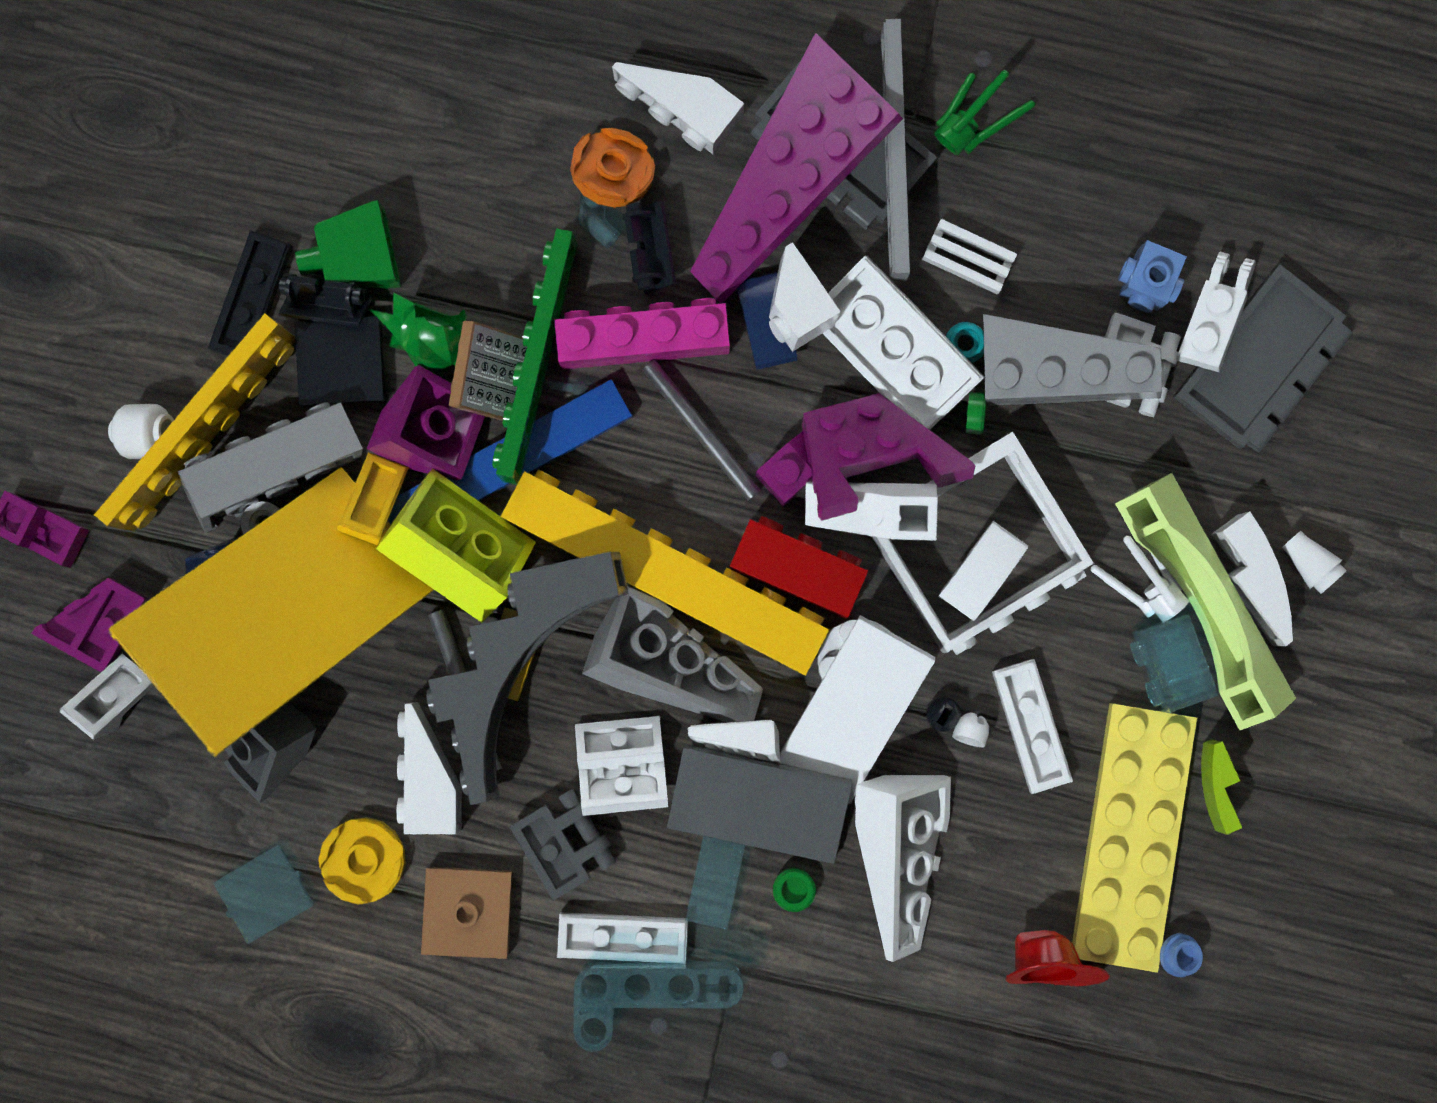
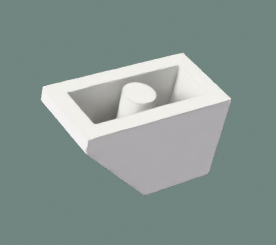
(799, 303)

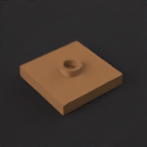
(467, 912)

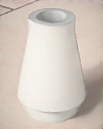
(1314, 562)

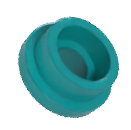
(974, 333)

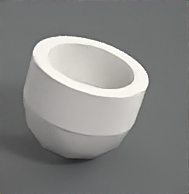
(972, 730)

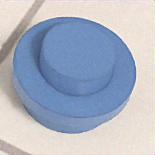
(1181, 955)

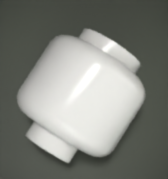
(137, 428)

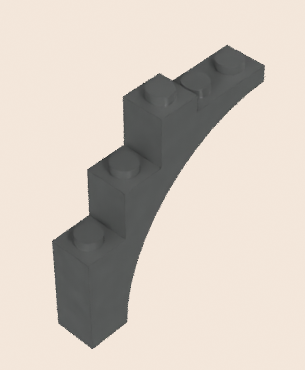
(501, 648)

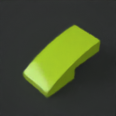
(1217, 774)

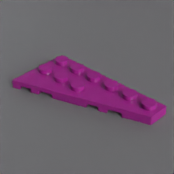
(807, 149)

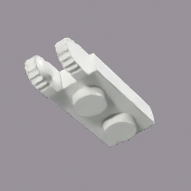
(1216, 316)

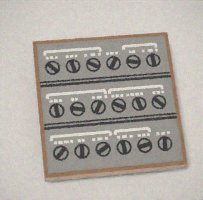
(485, 370)

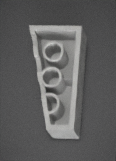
(1059, 365)
(269, 463)

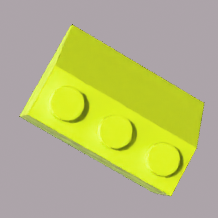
(456, 545)

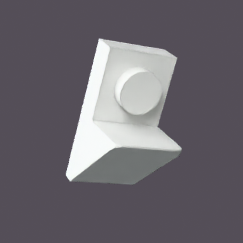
(107, 698)

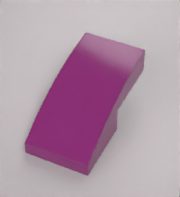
(40, 529)

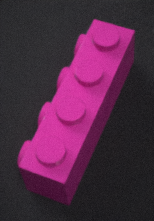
(642, 335)

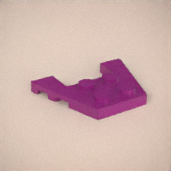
(867, 437)

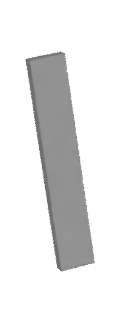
(895, 153)

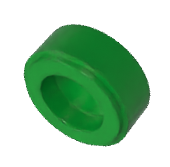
(976, 413)
(794, 889)

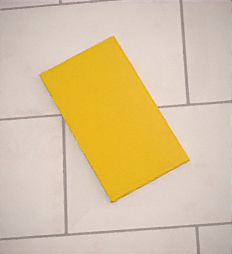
(267, 615)

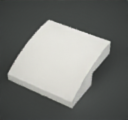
(621, 765)

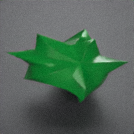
(423, 333)

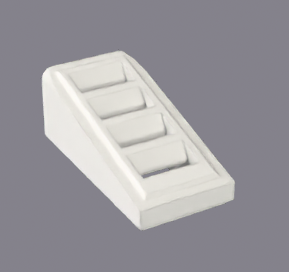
(745, 738)

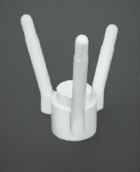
(1163, 594)

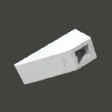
(688, 101)
(884, 511)
(430, 786)

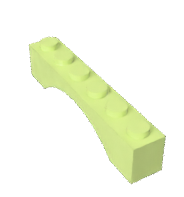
(1243, 663)

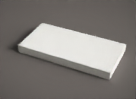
(898, 346)
(857, 704)

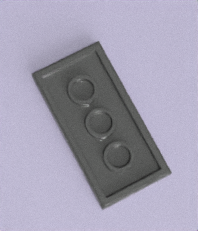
(759, 803)

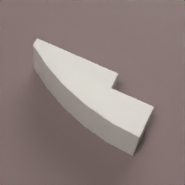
(1257, 576)

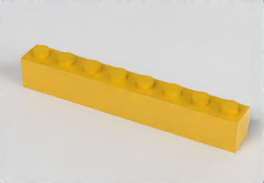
(666, 573)

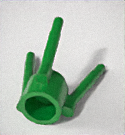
(958, 130)

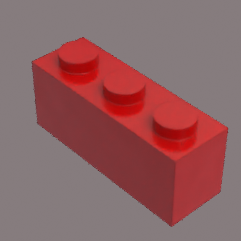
(799, 567)

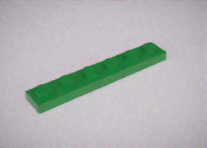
(531, 373)

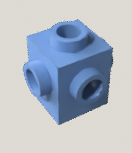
(1152, 277)

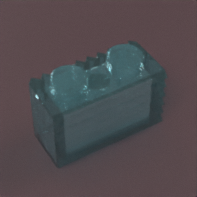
(1173, 664)

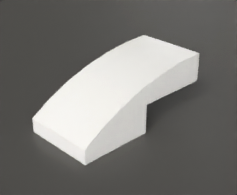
(983, 571)

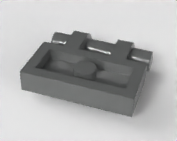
(551, 851)

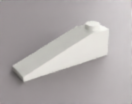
(898, 840)

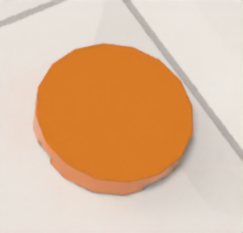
(612, 167)

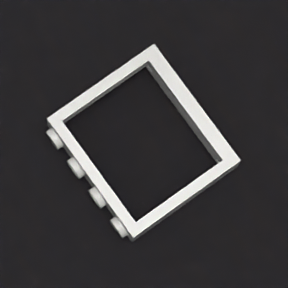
(1030, 596)

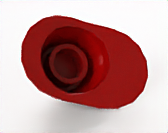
(1051, 959)

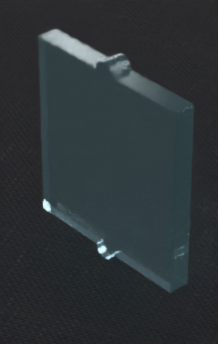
(263, 894)

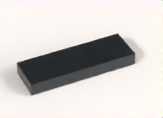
(250, 290)

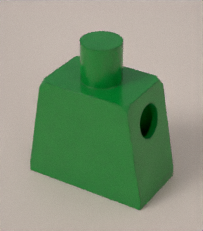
(353, 249)

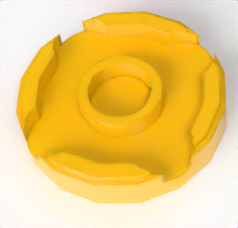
(362, 860)

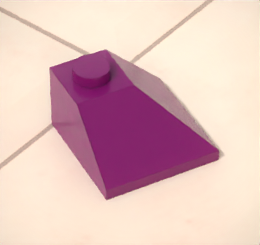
(422, 428)

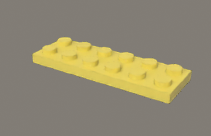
(1133, 837)

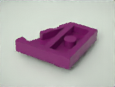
(85, 623)

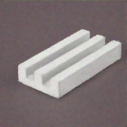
(976, 242)

